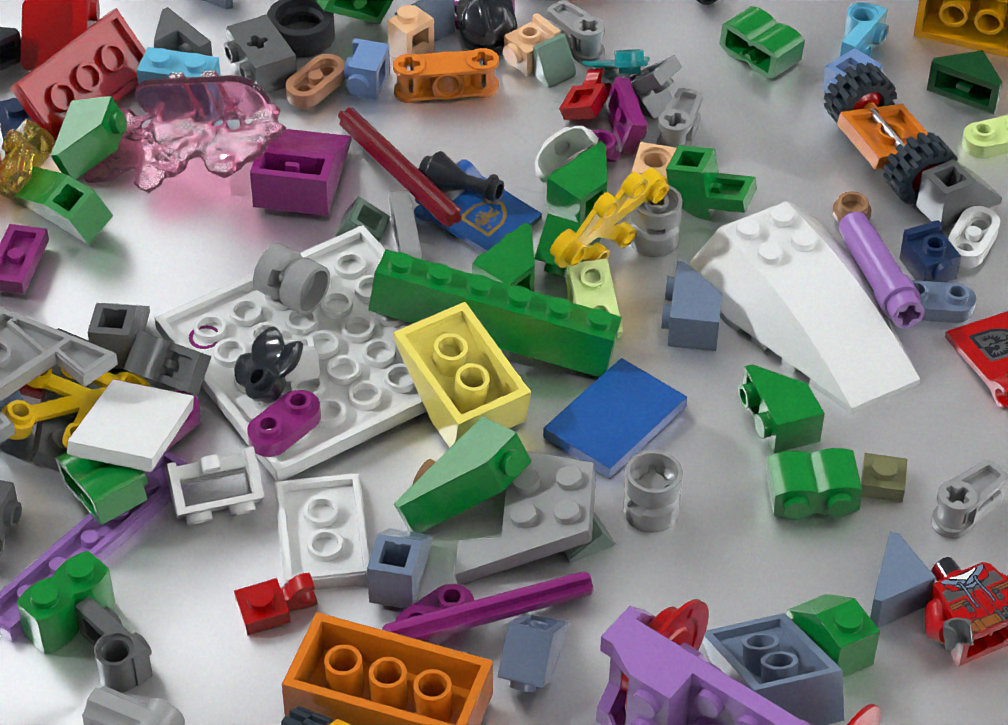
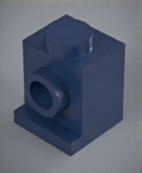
(929, 253)

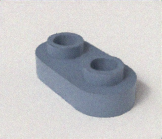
(946, 301)

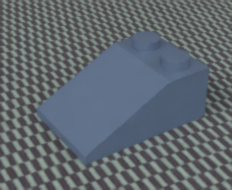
(780, 665)

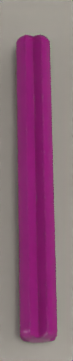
(494, 607)

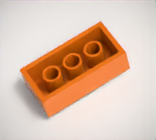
(384, 677)

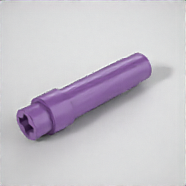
(891, 287)

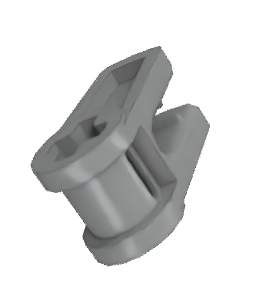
(581, 30)
(680, 119)
(968, 499)

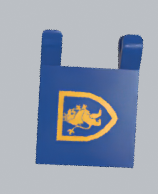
(482, 223)

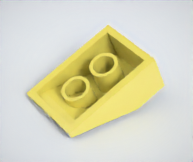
(461, 373)

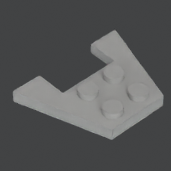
(34, 348)
(544, 514)

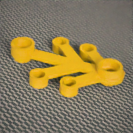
(602, 221)
(76, 399)

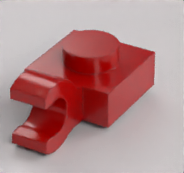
(586, 99)
(268, 605)

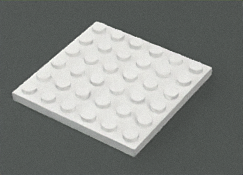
(362, 373)

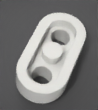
(974, 234)

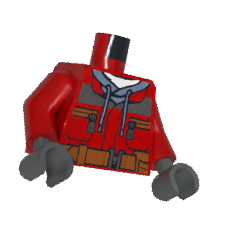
(968, 610)

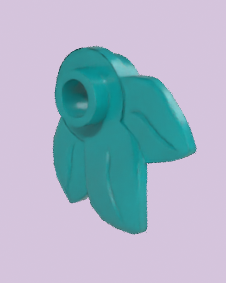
(627, 61)

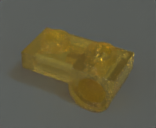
(23, 149)

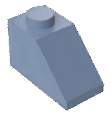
(531, 651)

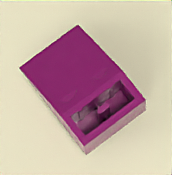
(299, 172)

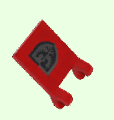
(986, 350)

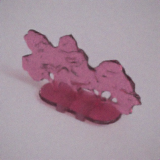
(178, 135)

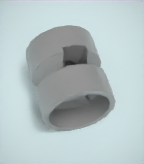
(657, 225)
(291, 278)
(652, 490)

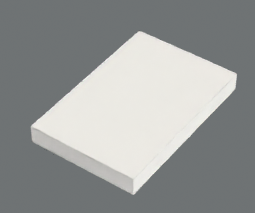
(130, 425)
(323, 530)

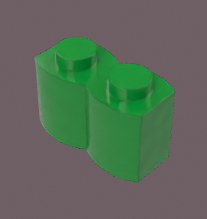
(762, 42)
(813, 483)
(103, 487)
(49, 605)

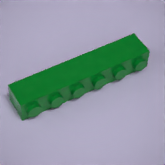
(512, 315)

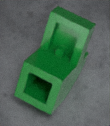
(702, 187)

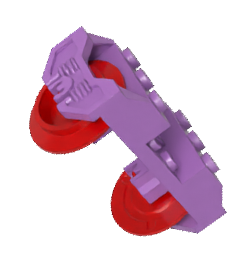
(666, 680)

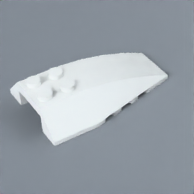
(807, 303)

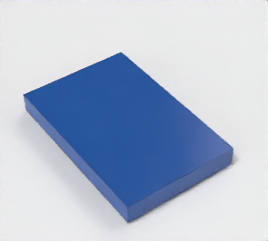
(615, 417)

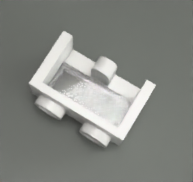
(214, 486)

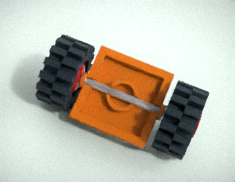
(884, 131)

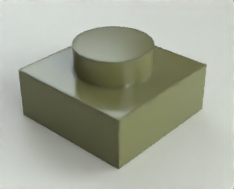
(883, 477)

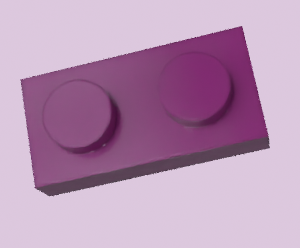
(625, 116)
(20, 255)

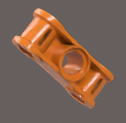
(446, 75)

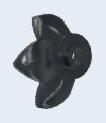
(267, 365)

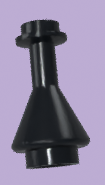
(451, 178)

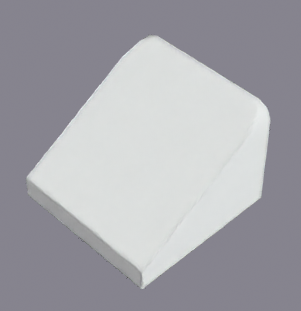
(309, 364)

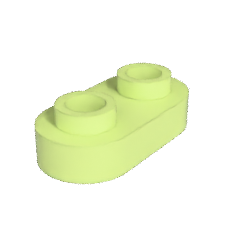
(986, 137)

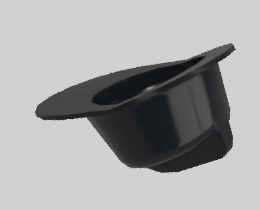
(485, 23)

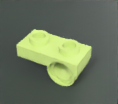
(592, 286)

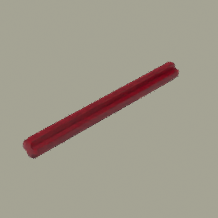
(400, 167)

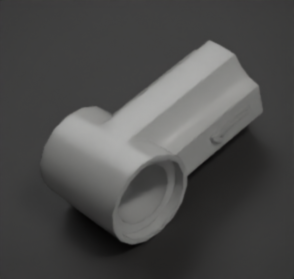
(114, 708)

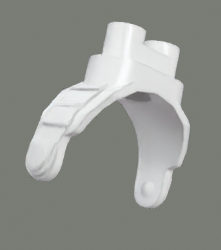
(561, 147)

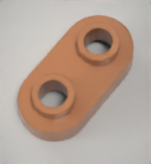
(315, 80)

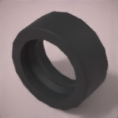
(303, 42)

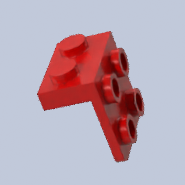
(51, 25)

